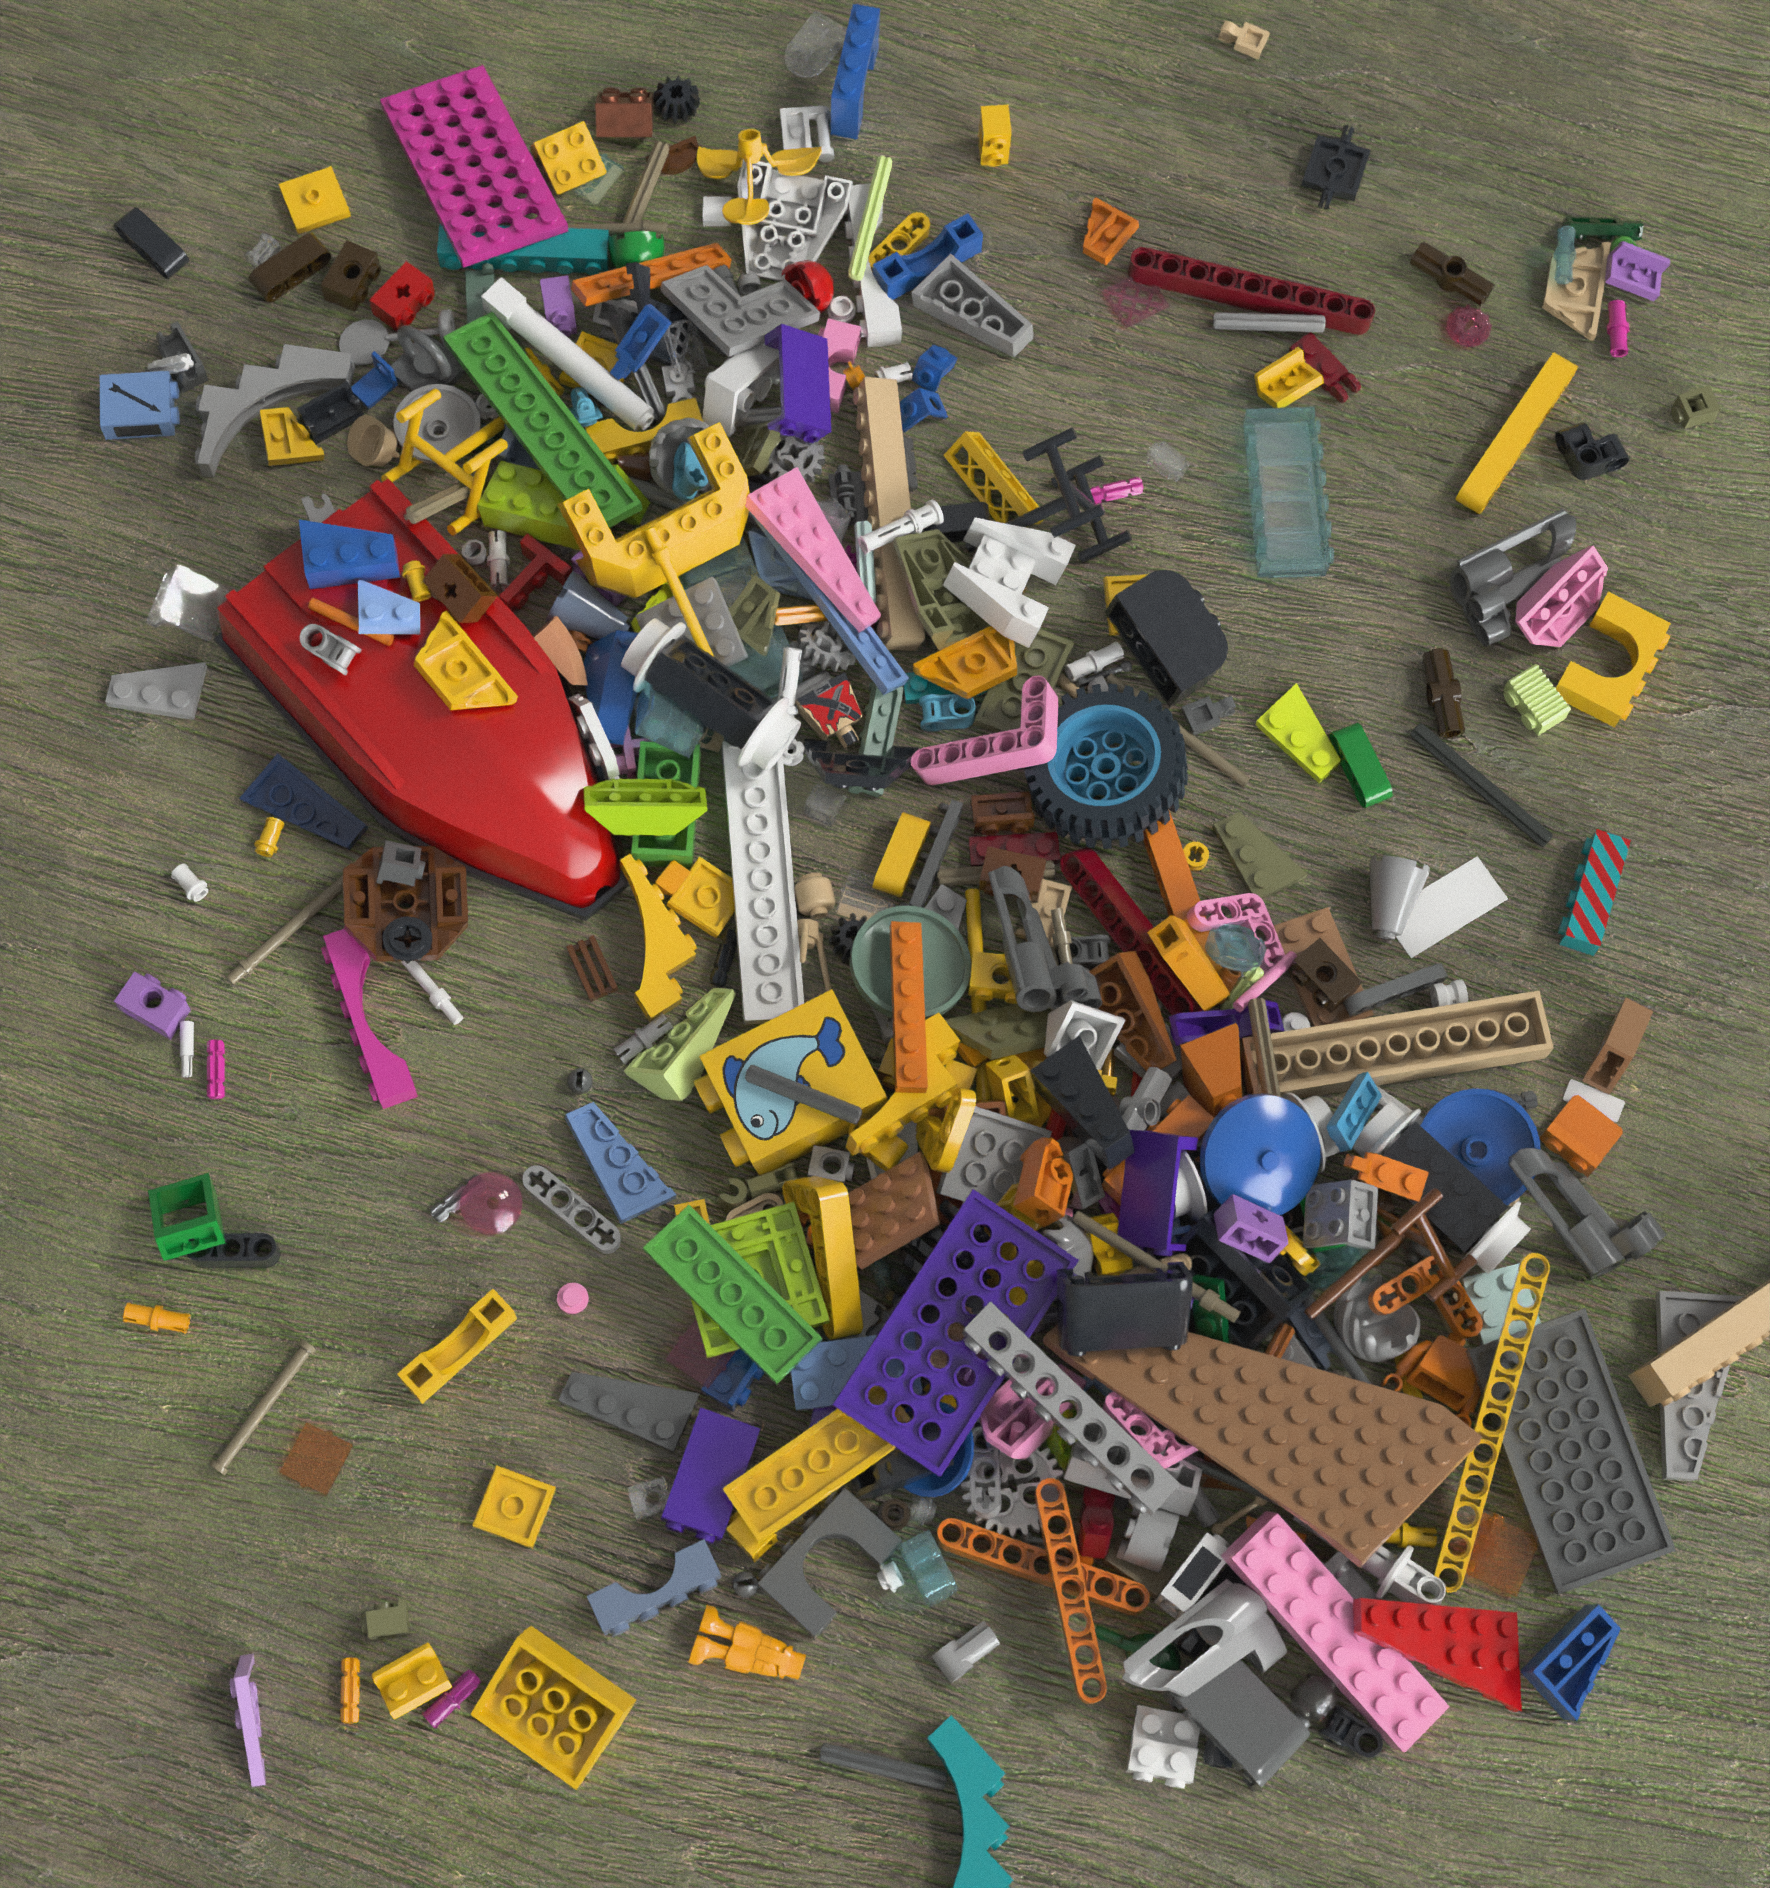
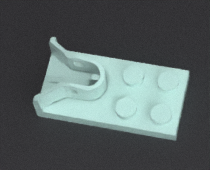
(1491, 1298)

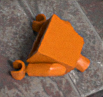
(1442, 1372)

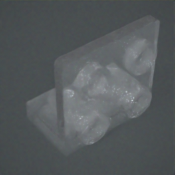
(188, 602)

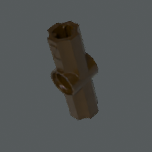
(1464, 281)
(1443, 693)

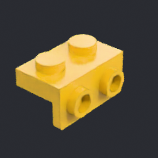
(1286, 379)

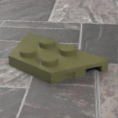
(1002, 1030)

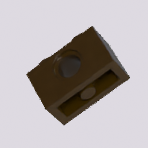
(351, 261)
(1322, 959)

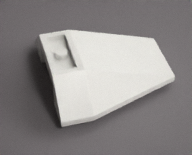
(799, 218)

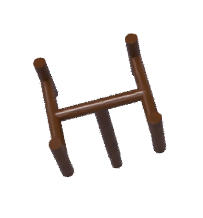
(1394, 1231)

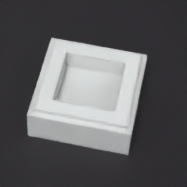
(713, 211)

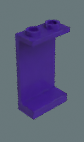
(802, 383)
(1151, 1190)
(712, 1459)

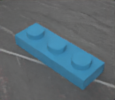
(1354, 1112)

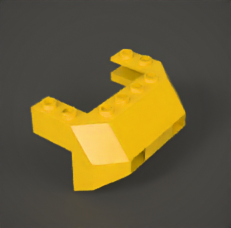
(691, 531)

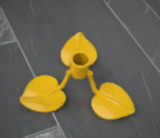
(721, 163)

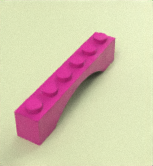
(389, 1073)

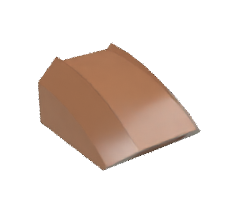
(562, 651)

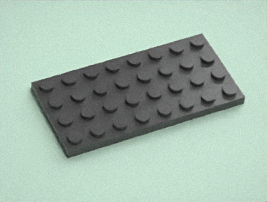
(1575, 1456)

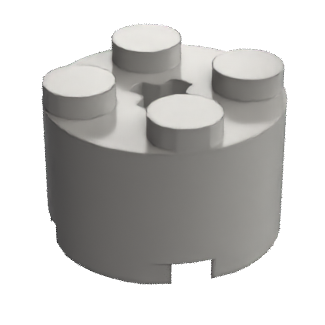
(1148, 1538)

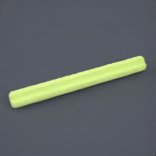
(870, 218)

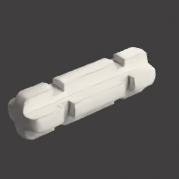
(172, 364)

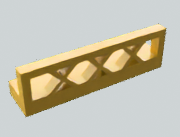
(995, 472)

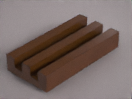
(582, 946)

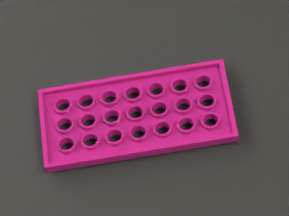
(465, 178)

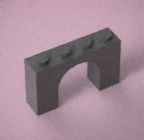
(842, 1519)

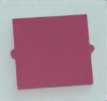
(692, 1360)

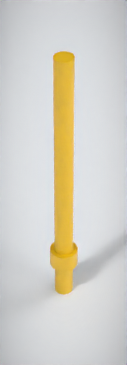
(662, 557)

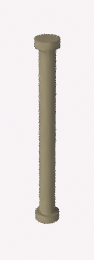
(263, 1407)

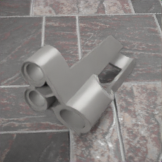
(1229, 1621)

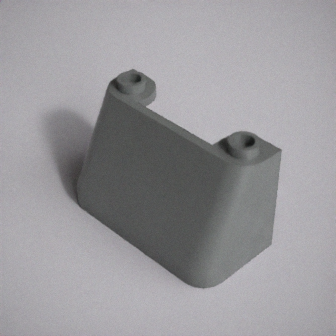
(1244, 1722)

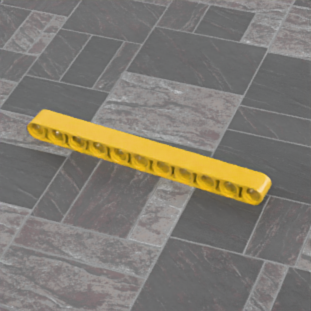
(1493, 1438)

